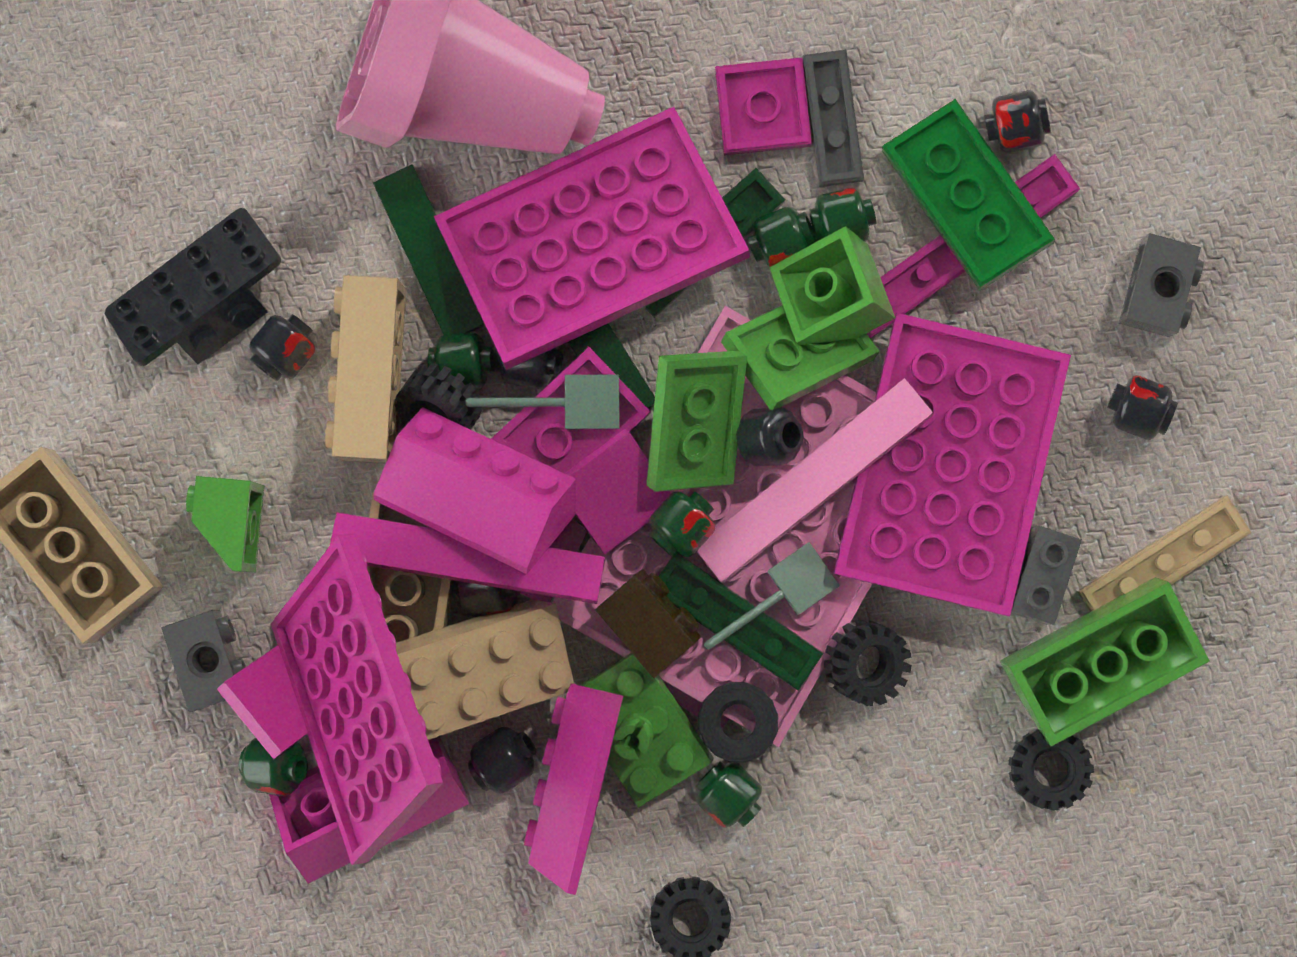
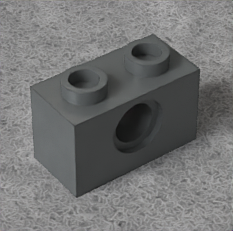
(1143, 305)
(1045, 574)
(186, 641)

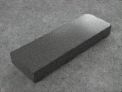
(832, 118)

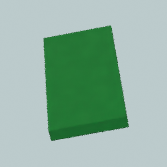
(968, 194)

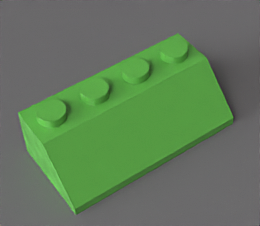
(1105, 660)

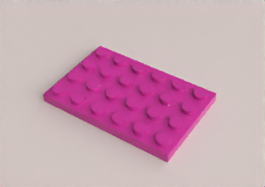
(591, 237)
(960, 492)
(355, 700)

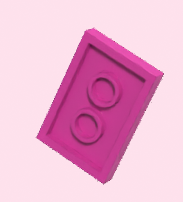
(542, 431)

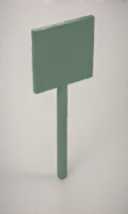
(588, 402)
(800, 579)

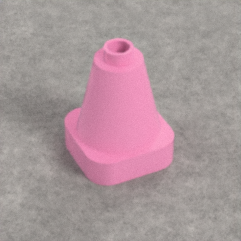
(465, 79)

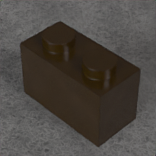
(649, 622)

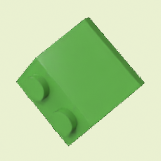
(832, 290)
(229, 518)

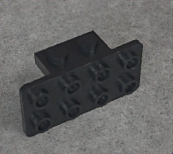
(198, 294)

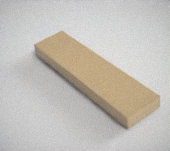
(1171, 554)

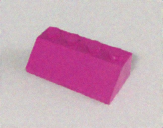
(476, 490)
(573, 783)
(311, 829)

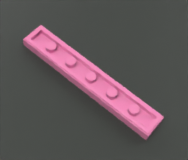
(814, 480)

